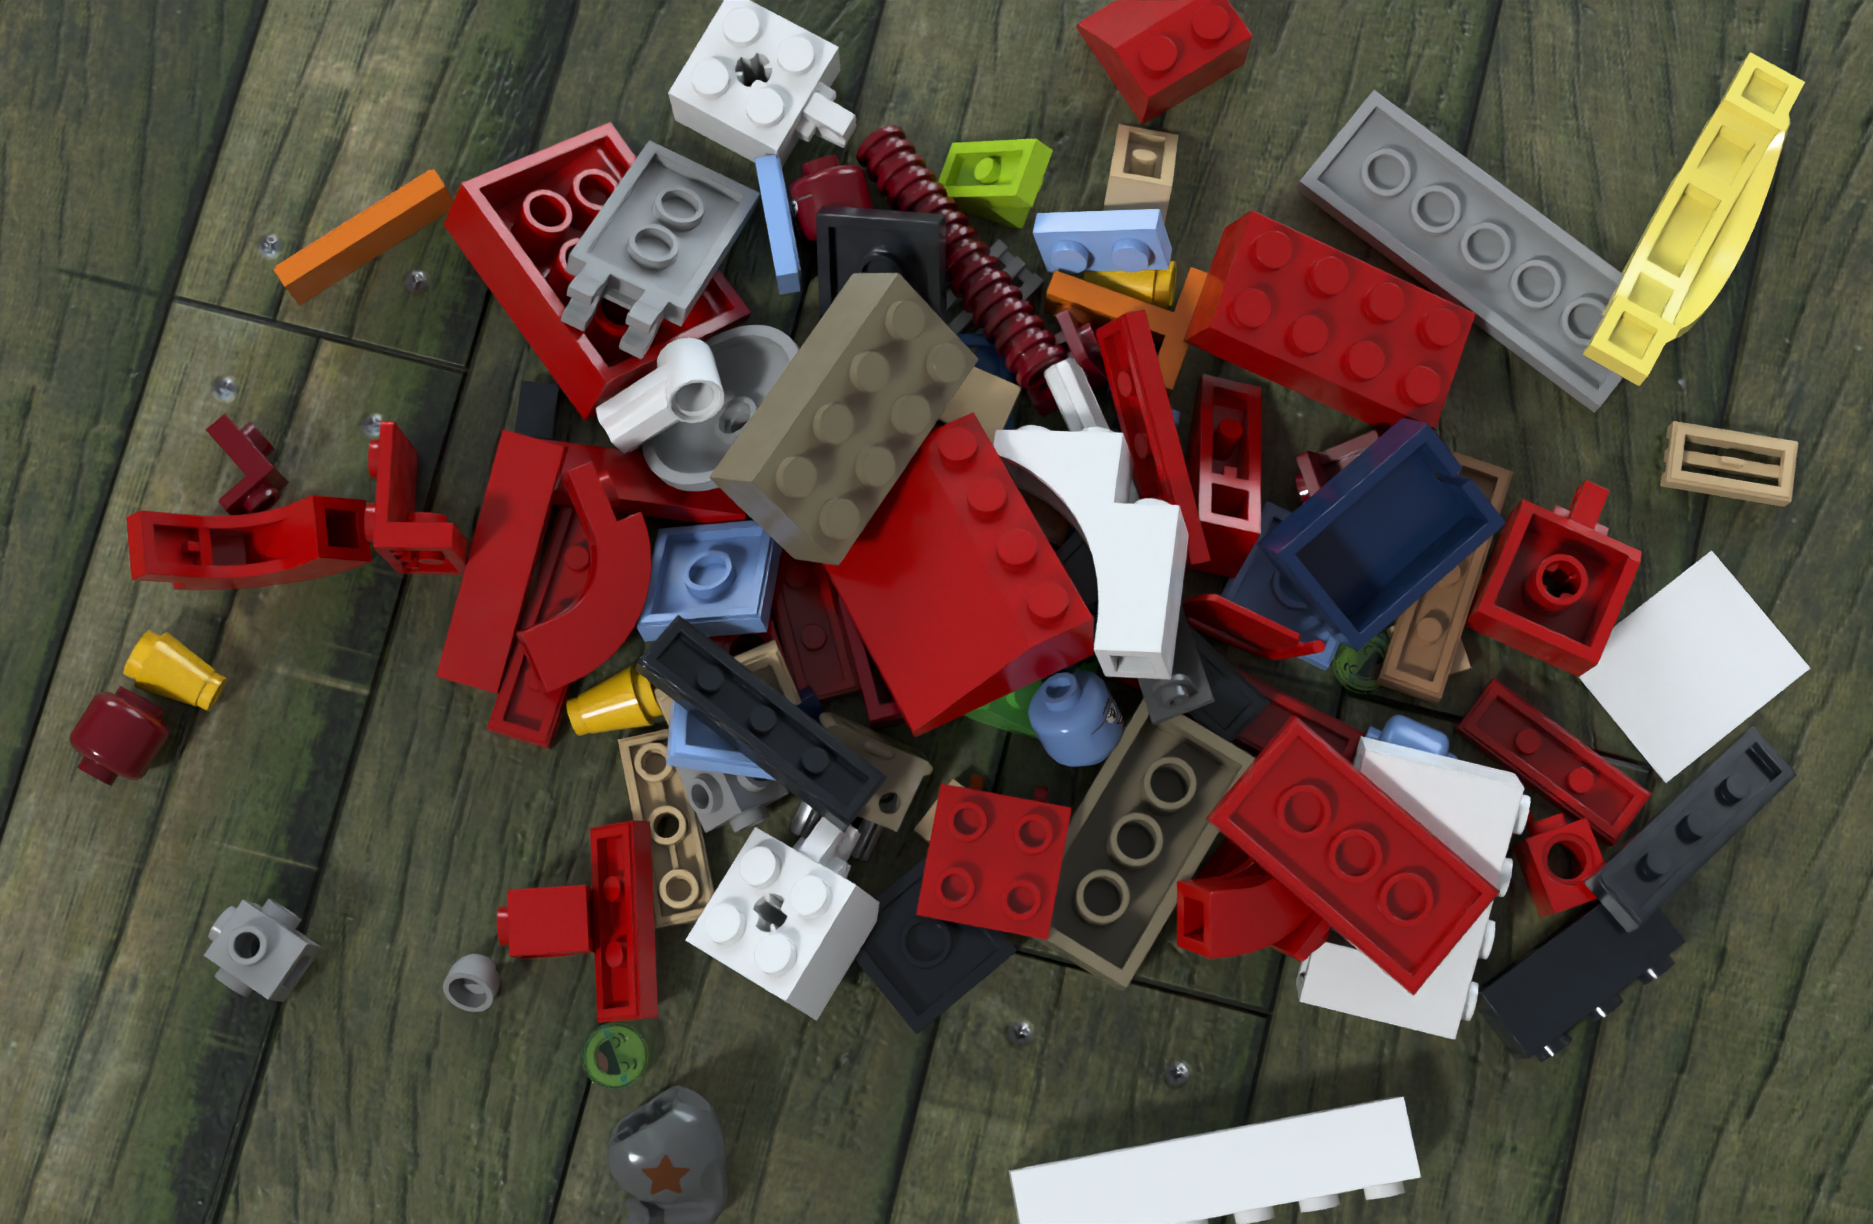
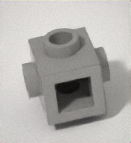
(729, 798)
(281, 956)

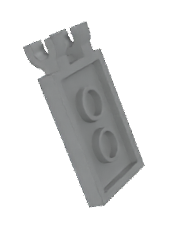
(656, 244)

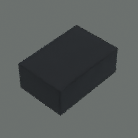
(538, 410)

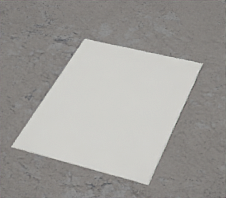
(1691, 666)

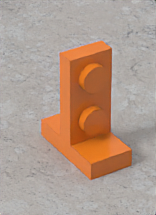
(1103, 305)

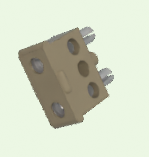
(896, 759)

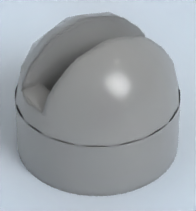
(472, 983)

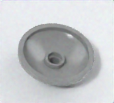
(748, 367)

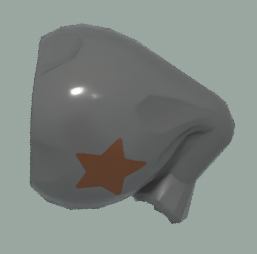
(671, 1160)

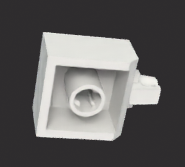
(768, 118)
(790, 916)

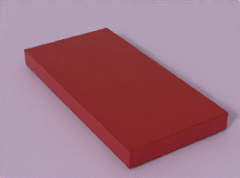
(1352, 855)

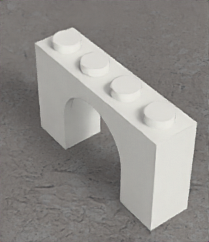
(1473, 815)

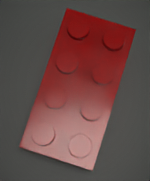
(1328, 325)

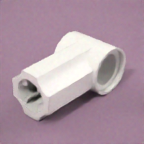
(680, 389)

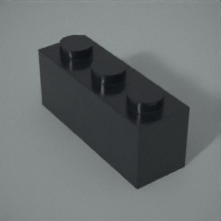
(1573, 977)

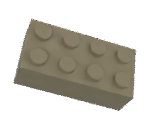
(845, 418)
(1135, 839)

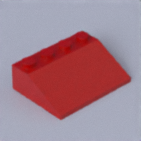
(519, 237)
(959, 584)

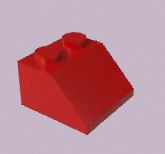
(1165, 48)

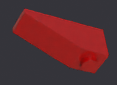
(1226, 470)

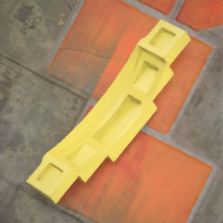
(1699, 223)

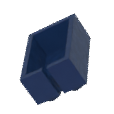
(1381, 533)

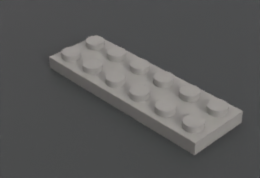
(1469, 242)

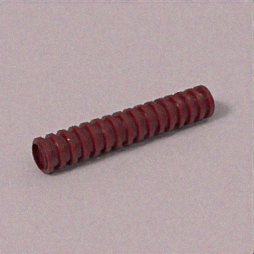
(969, 269)

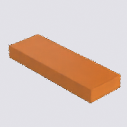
(364, 236)

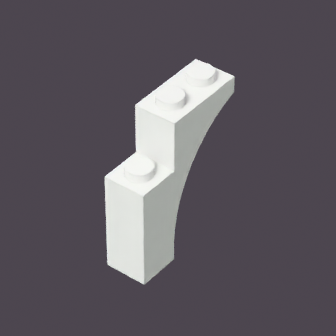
(1134, 546)

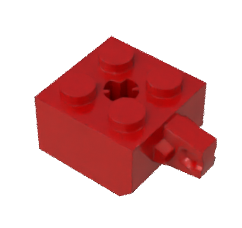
(1577, 554)

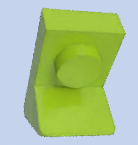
(996, 178)

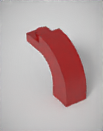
(249, 550)
(613, 594)
(1235, 912)

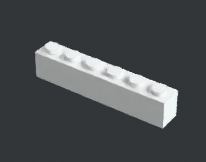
(1228, 1171)

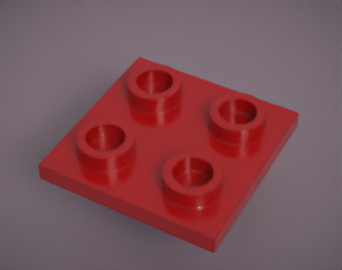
(994, 859)

